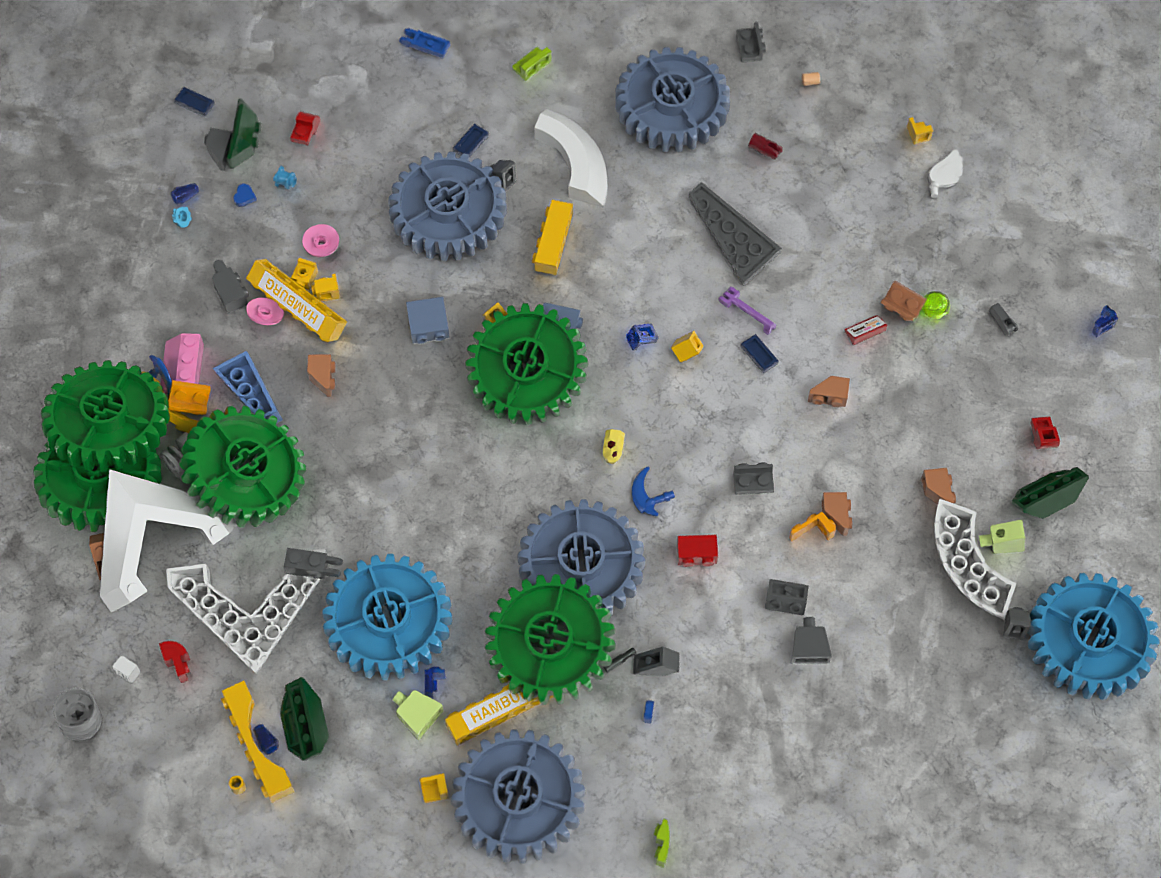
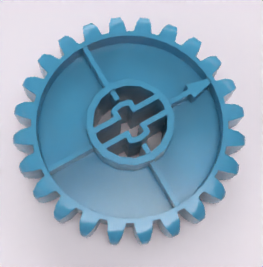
(1118, 616)
(382, 648)

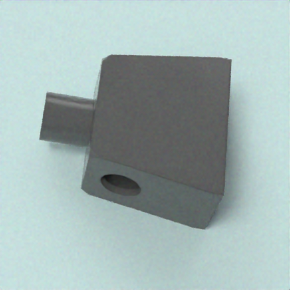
(810, 644)

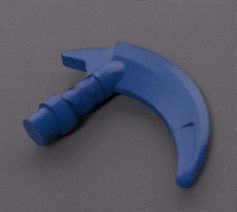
(160, 368)
(641, 499)

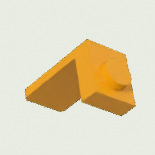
(820, 520)

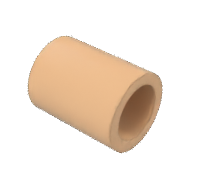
(810, 79)

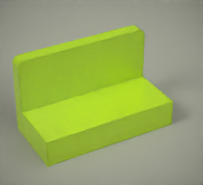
(532, 62)

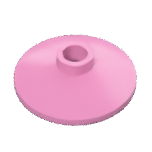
(320, 234)
(264, 311)

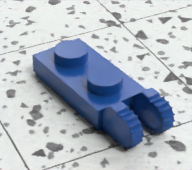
(425, 42)

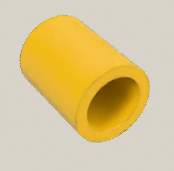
(239, 790)

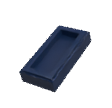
(194, 101)
(471, 140)
(759, 353)

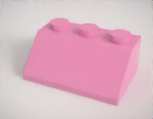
(183, 358)

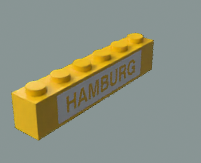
(296, 300)
(487, 714)

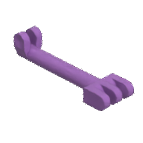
(732, 296)

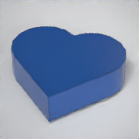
(244, 195)

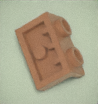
(903, 301)

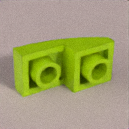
(662, 838)

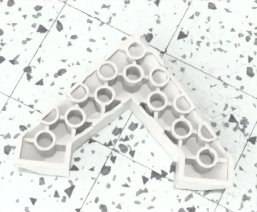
(128, 507)
(245, 634)

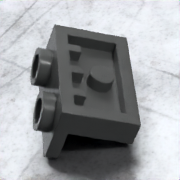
(750, 43)
(753, 478)
(786, 597)

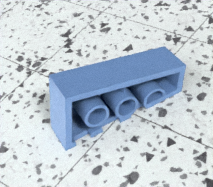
(246, 383)

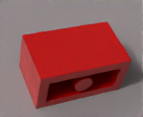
(697, 550)

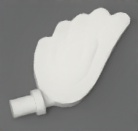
(945, 173)

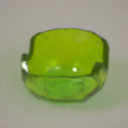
(936, 305)

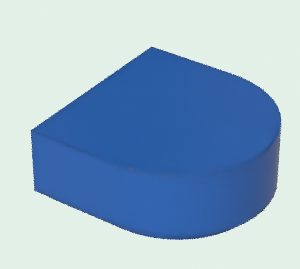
(648, 711)

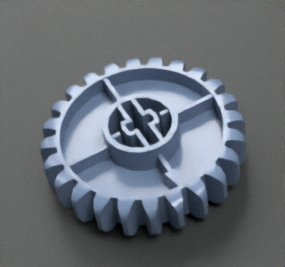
(672, 99)
(447, 206)
(595, 532)
(508, 765)

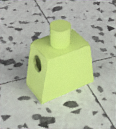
(1005, 537)
(417, 712)

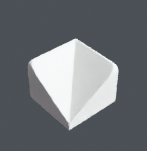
(126, 669)

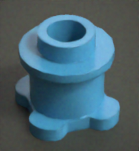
(284, 178)

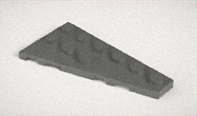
(739, 239)

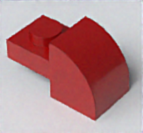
(305, 127)
(1044, 433)
(176, 655)

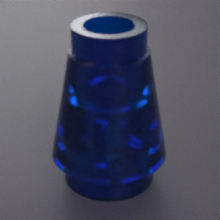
(184, 193)
(266, 740)

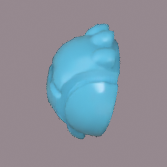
(181, 216)

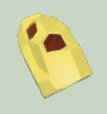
(613, 445)

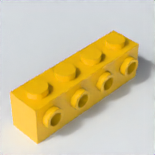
(553, 238)

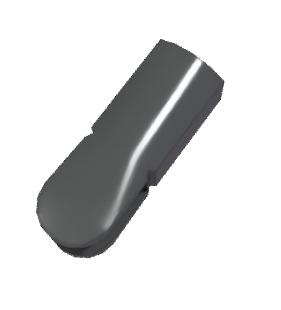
(1001, 318)

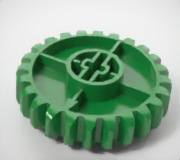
(513, 341)
(105, 416)
(235, 492)
(81, 494)
(578, 652)

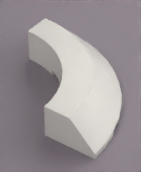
(580, 153)
(965, 562)

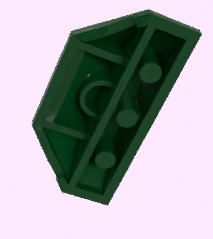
(244, 135)
(1051, 492)
(303, 720)

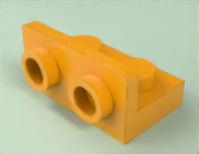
(188, 397)

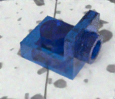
(1105, 322)
(640, 335)
(431, 677)

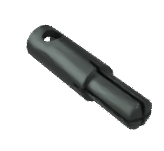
(620, 659)

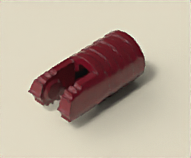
(765, 146)

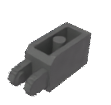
(228, 287)
(310, 564)

